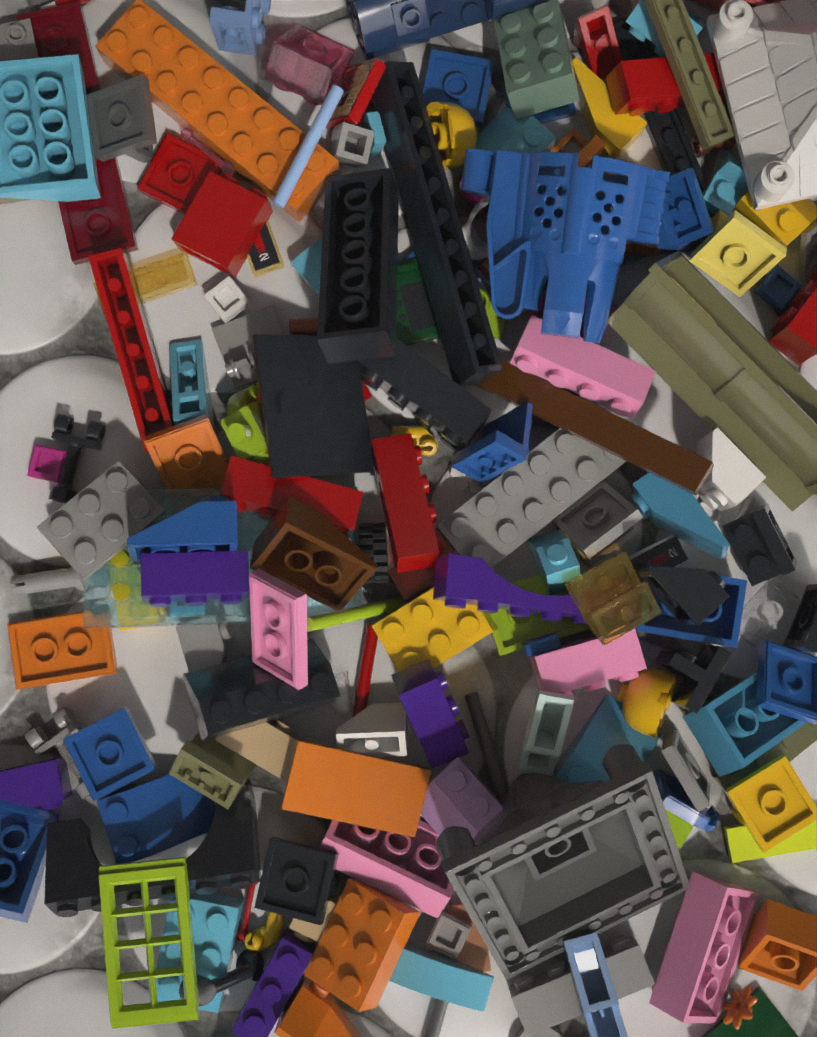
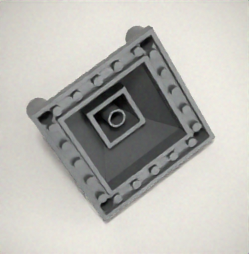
(565, 861)

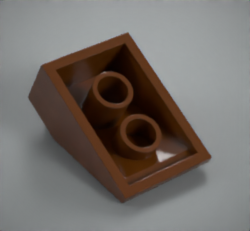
(311, 555)

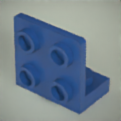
(501, 448)

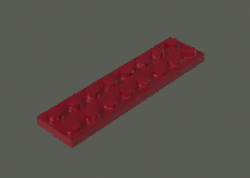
(98, 223)

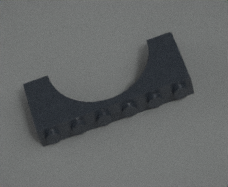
(223, 859)

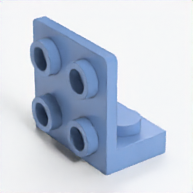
(240, 30)

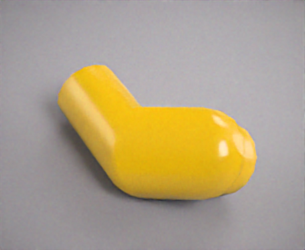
(420, 437)
(265, 935)

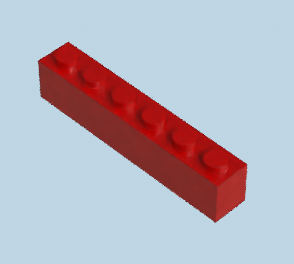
(132, 342)

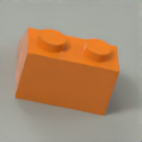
(781, 945)

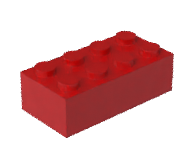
(797, 329)

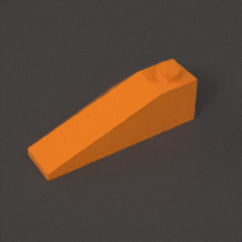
(313, 1014)

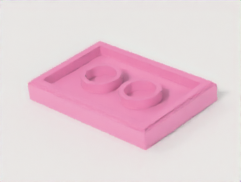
(279, 628)

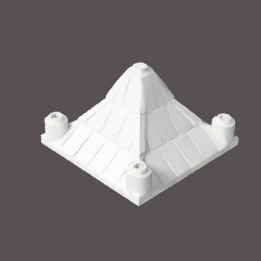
(771, 94)

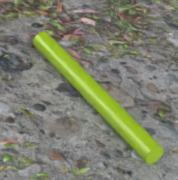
(353, 614)

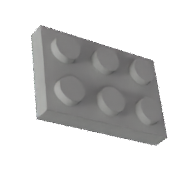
(100, 520)

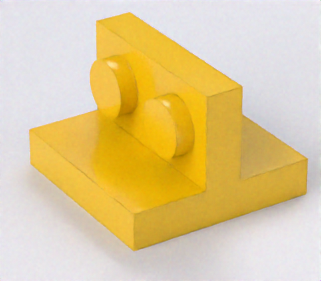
(772, 803)

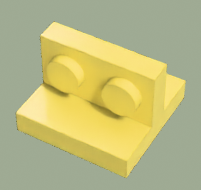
(737, 252)

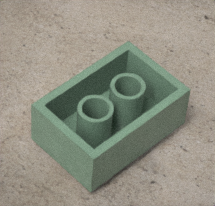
(536, 59)

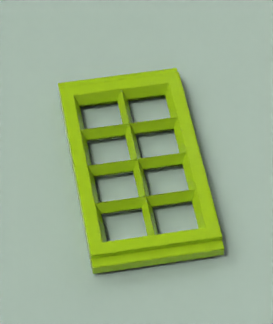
(153, 1012)

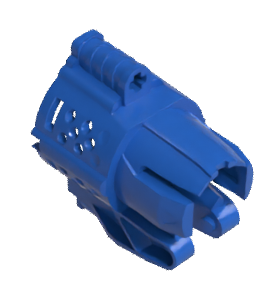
(564, 235)

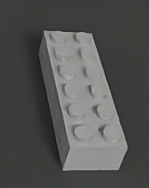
(527, 497)

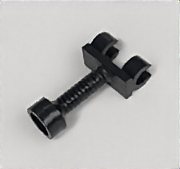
(62, 429)

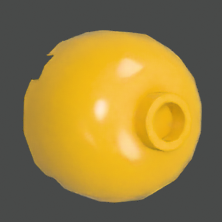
(453, 132)
(647, 700)

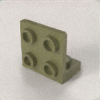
(212, 769)

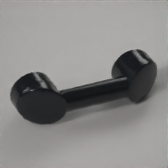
(248, 966)

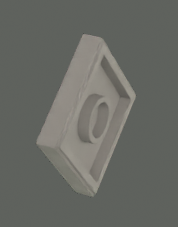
(686, 769)

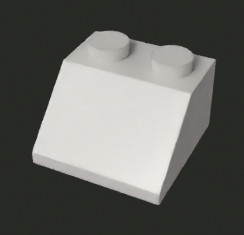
(732, 473)

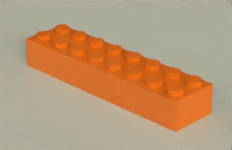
(215, 106)

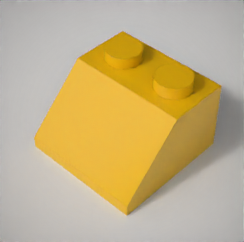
(781, 221)

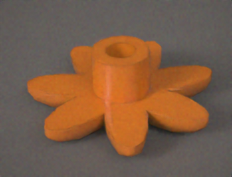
(740, 1007)

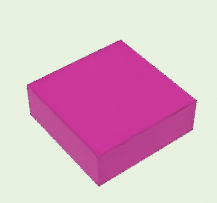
(47, 463)

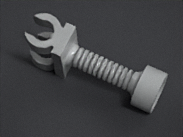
(39, 741)

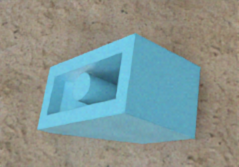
(554, 560)

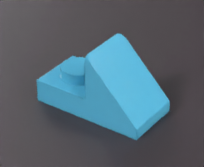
(725, 185)

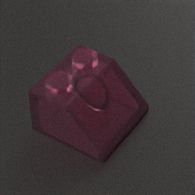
(307, 63)

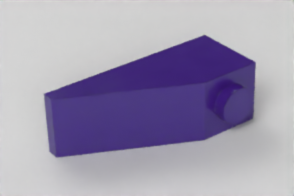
(37, 784)

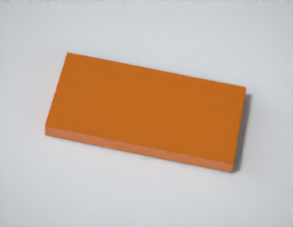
(355, 788)

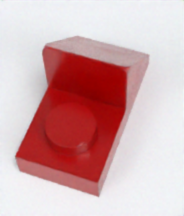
(598, 40)

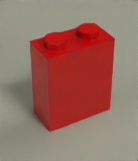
(222, 223)

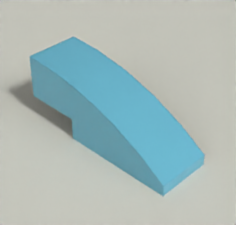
(442, 978)

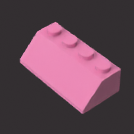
(584, 369)
(393, 863)
(703, 949)

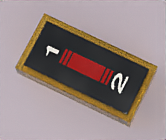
(264, 254)

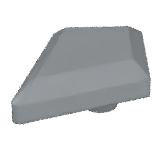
(808, 252)

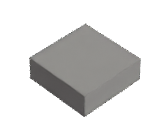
(449, 933)

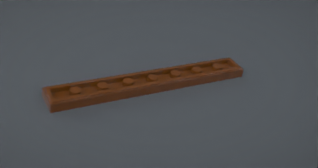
(601, 428)

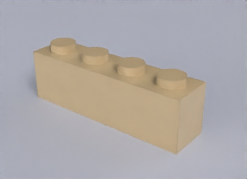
(266, 745)

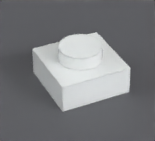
(227, 299)

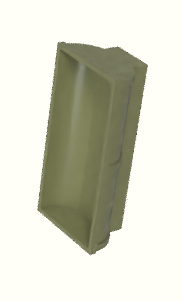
(725, 373)

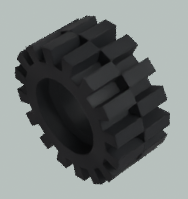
(374, 544)

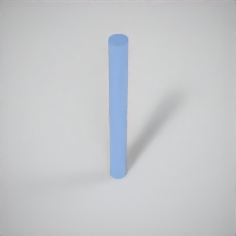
(308, 146)

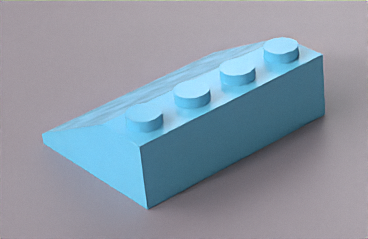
(46, 131)

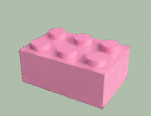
(588, 664)

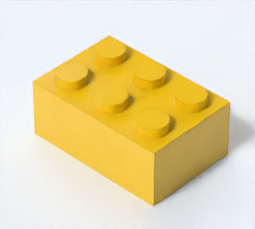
(431, 631)

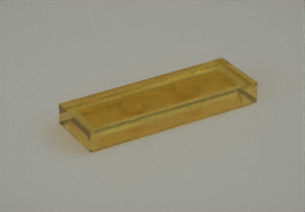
(162, 278)

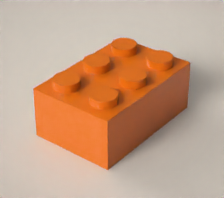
(361, 945)

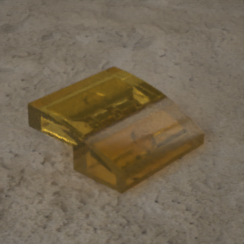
(612, 598)

